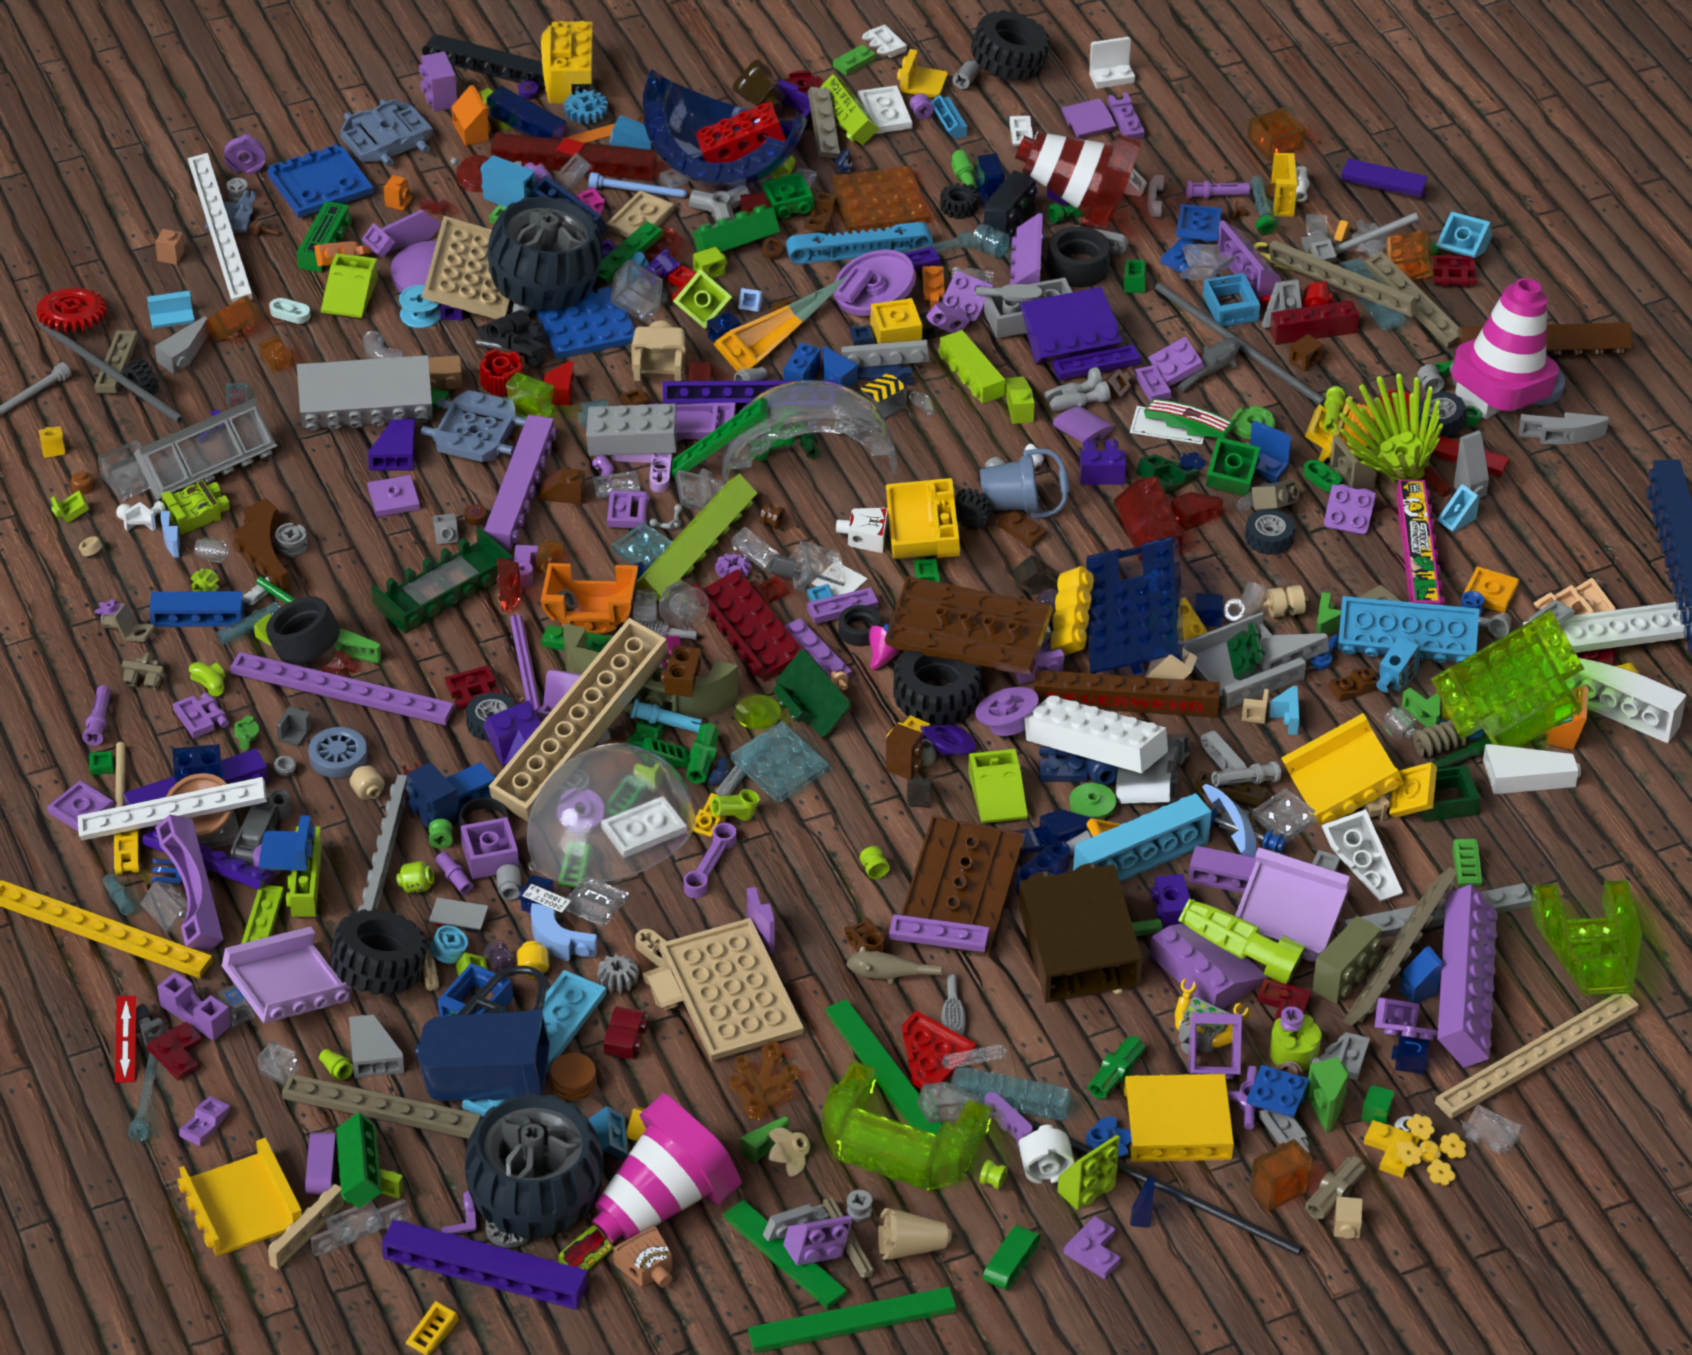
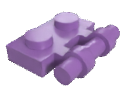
(195, 718)

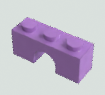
(179, 998)

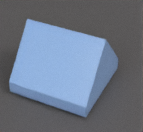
(750, 300)

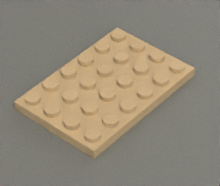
(461, 271)
(731, 989)

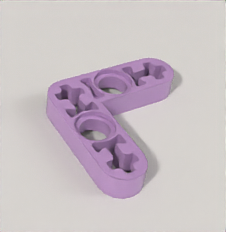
(655, 459)

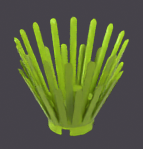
(1399, 450)

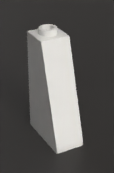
(1528, 769)

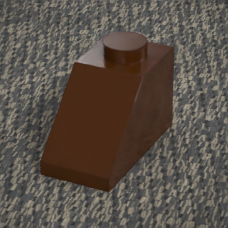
(564, 487)

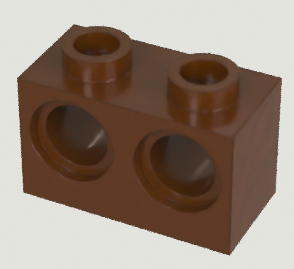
(682, 671)

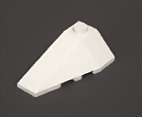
(1360, 849)

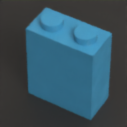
(506, 181)

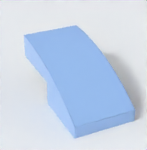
(170, 534)

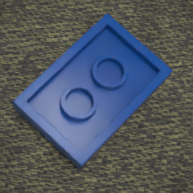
(1198, 222)

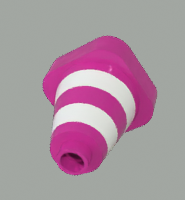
(1509, 356)
(665, 1173)

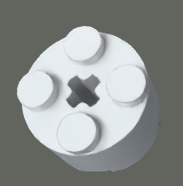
(1045, 1154)

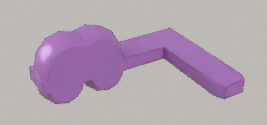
(470, 1225)

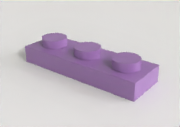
(831, 607)

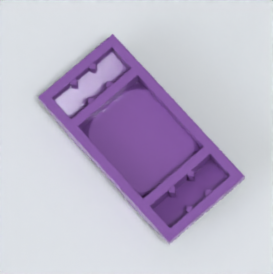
(700, 419)

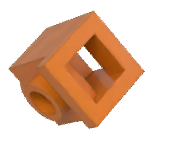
(397, 193)

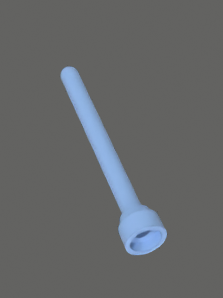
(598, 181)

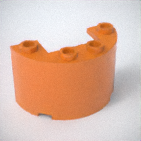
(600, 603)

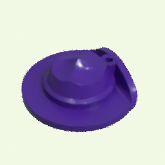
(949, 739)

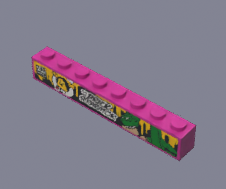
(1419, 542)

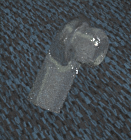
(922, 401)

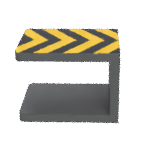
(884, 394)

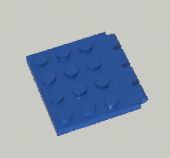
(319, 178)
(587, 326)

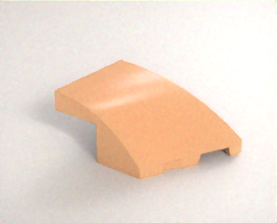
(1583, 599)

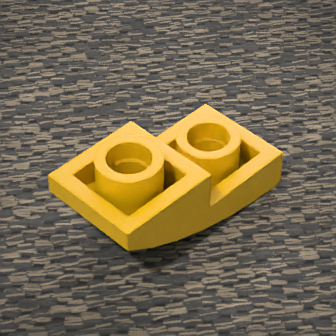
(706, 821)

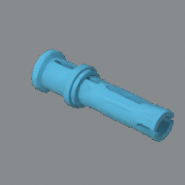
(654, 713)

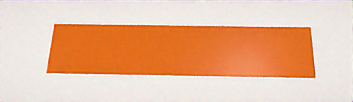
(594, 134)

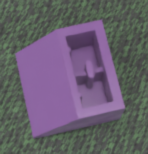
(817, 1240)

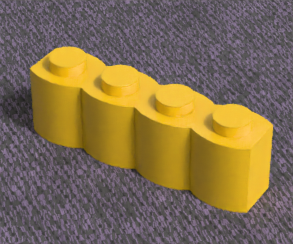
(1072, 610)

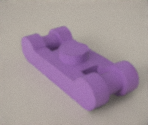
(1007, 1117)

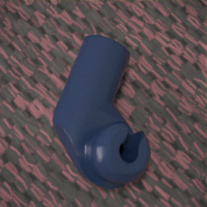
(841, 162)
(719, 774)

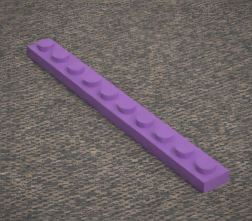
(342, 688)

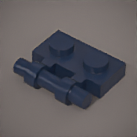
(1061, 769)

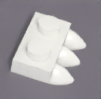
(885, 41)

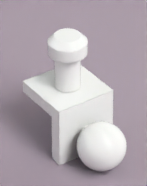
(139, 514)

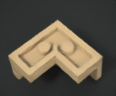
(1171, 667)

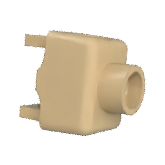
(658, 350)

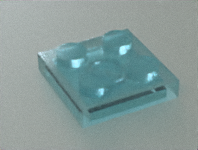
(641, 545)

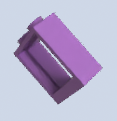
(1215, 1018)

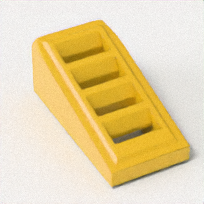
(436, 1310)

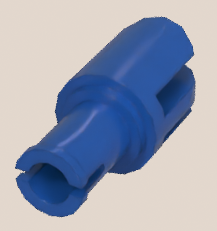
(166, 871)

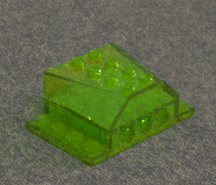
(1513, 684)

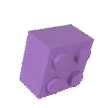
(438, 81)
(488, 846)

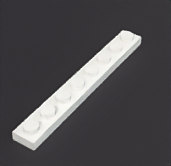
(183, 805)

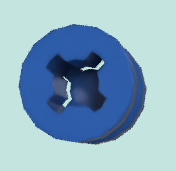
(1473, 599)

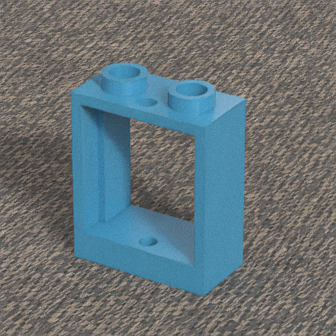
(1233, 313)

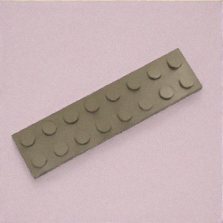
(1400, 948)

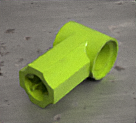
(740, 805)

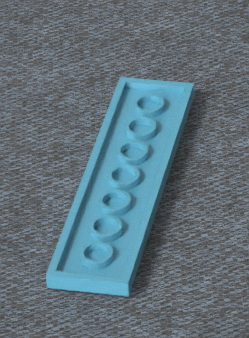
(565, 1011)

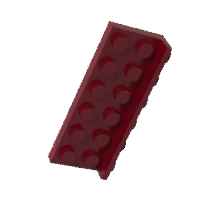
(750, 625)

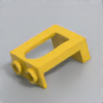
(1286, 184)

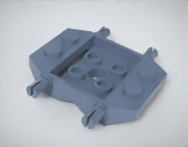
(392, 125)
(455, 429)

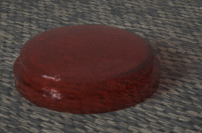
(469, 173)
(669, 240)

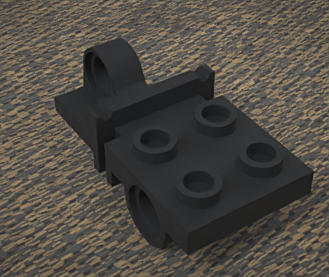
(519, 335)

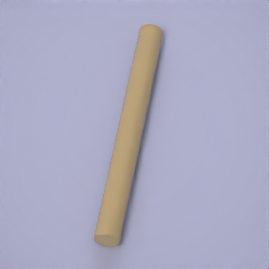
(120, 775)

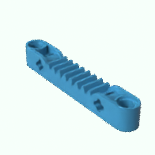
(805, 249)

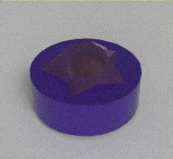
(528, 89)

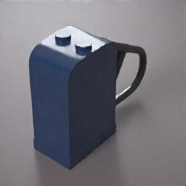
(487, 1052)

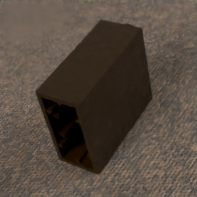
(1079, 932)

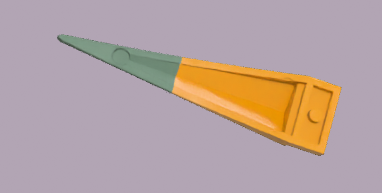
(754, 341)

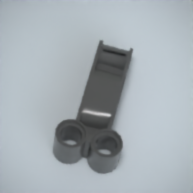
(260, 819)

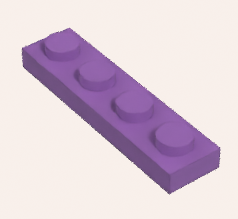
(817, 648)
(939, 933)

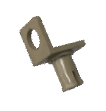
(126, 624)

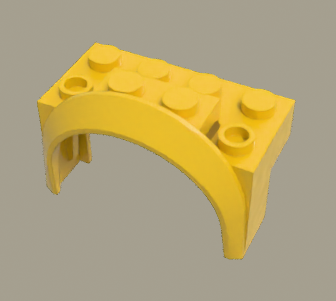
(563, 41)

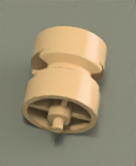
(1290, 601)

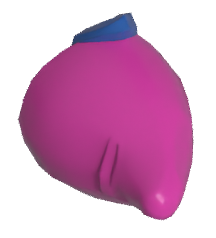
(880, 651)

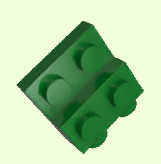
(788, 195)

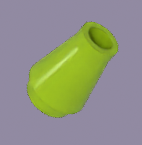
(336, 1064)

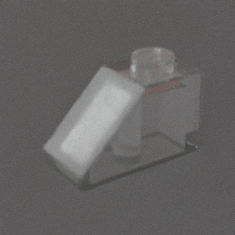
(943, 1101)

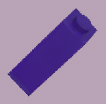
(394, 447)

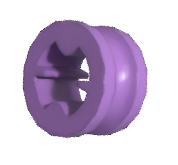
(1291, 1025)

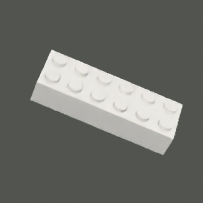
(1096, 734)

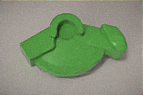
(246, 731)

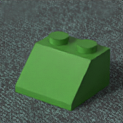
(1327, 1090)

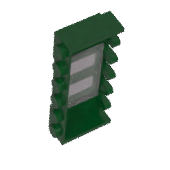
(441, 584)

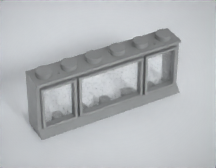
(206, 449)

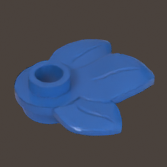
(1105, 1130)

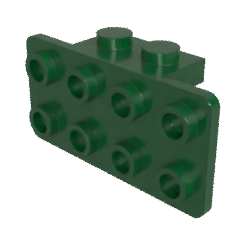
(811, 694)

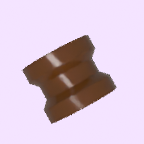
(772, 515)

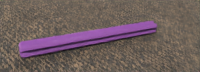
(525, 661)

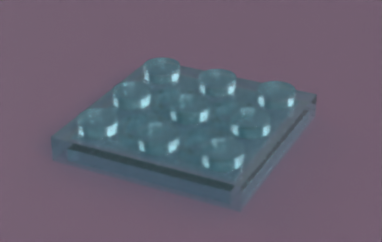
(779, 761)

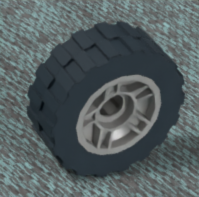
(1451, 413)
(1269, 531)
(481, 708)

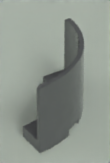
(1159, 780)

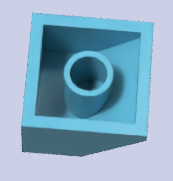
(1465, 235)

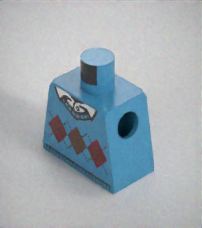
(1399, 665)

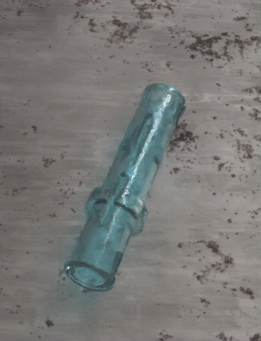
(1258, 186)
(246, 624)

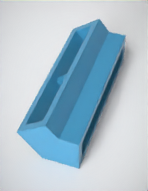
(950, 117)

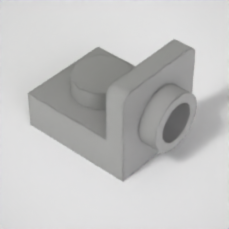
(445, 528)

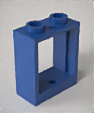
(471, 977)

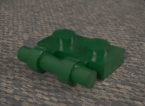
(1246, 650)

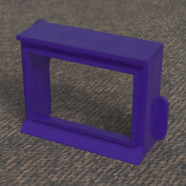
(796, 100)

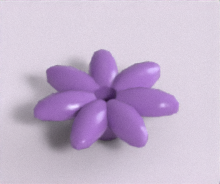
(108, 608)

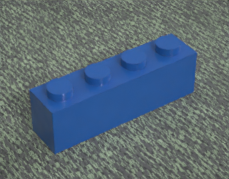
(196, 608)

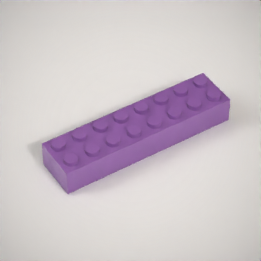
(1467, 976)

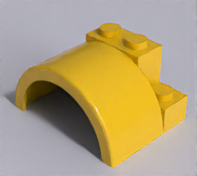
(918, 527)

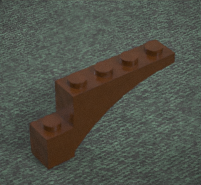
(256, 542)

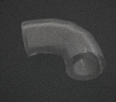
(375, 349)
(1248, 603)

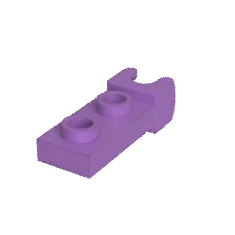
(1125, 116)

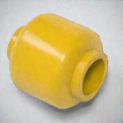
(533, 955)

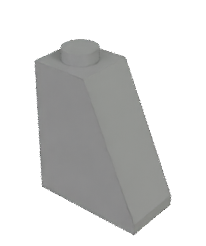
(373, 1048)

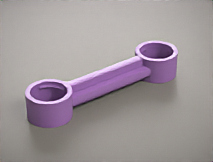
(710, 860)

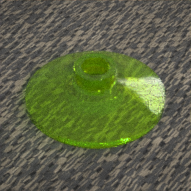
(757, 711)

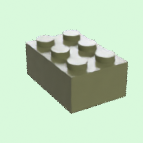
(1347, 960)

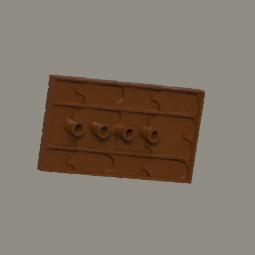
(968, 625)
(960, 893)

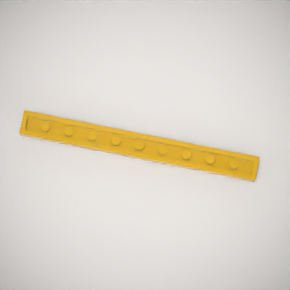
(104, 930)

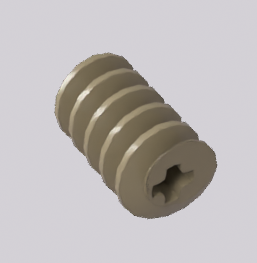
(1437, 738)

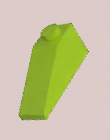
(1019, 400)

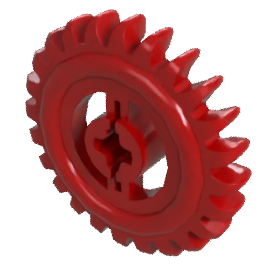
(73, 312)

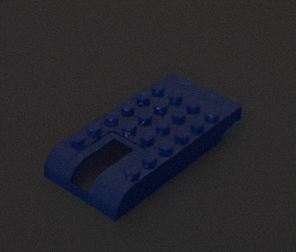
(1139, 615)

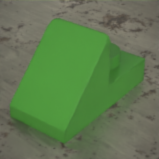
(1328, 618)
(1423, 710)

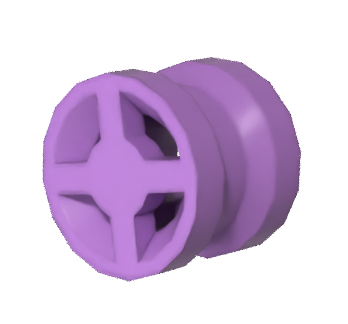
(921, 106)

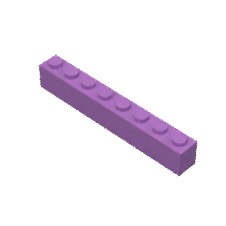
(520, 480)

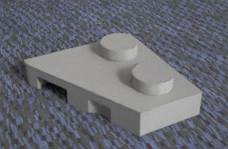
(1284, 297)
(1350, 1050)

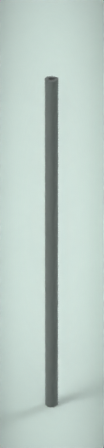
(1244, 346)
(114, 374)

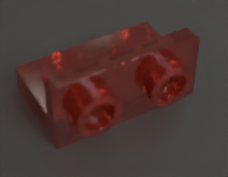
(509, 584)

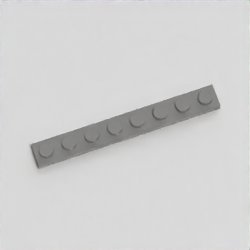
(385, 844)
(1502, 899)

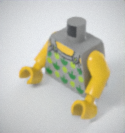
(1208, 1035)

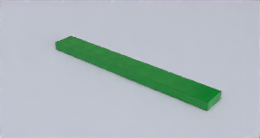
(886, 1071)
(851, 1319)

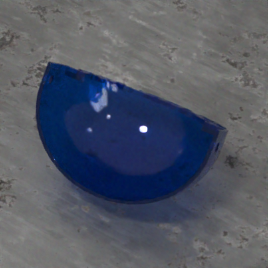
(675, 115)

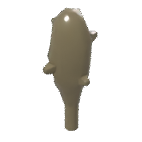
(887, 966)

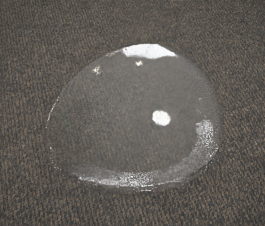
(809, 408)

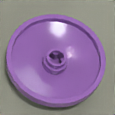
(412, 265)
(891, 281)

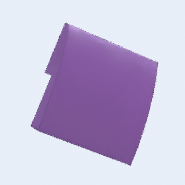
(1089, 118)
(1082, 424)
(762, 919)

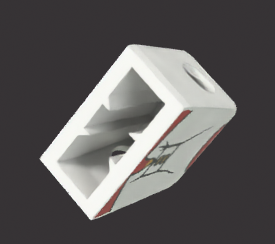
(865, 528)

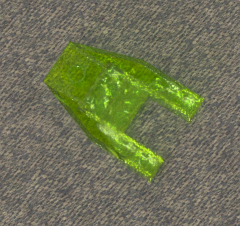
(1594, 951)

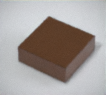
(635, 397)

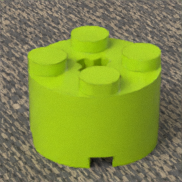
(1296, 1046)

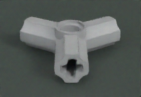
(719, 203)

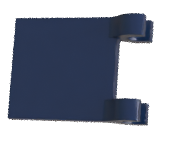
(897, 371)

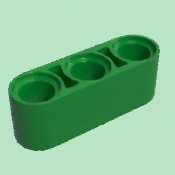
(1011, 1257)

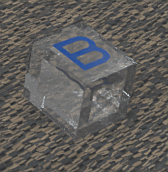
(238, 1006)

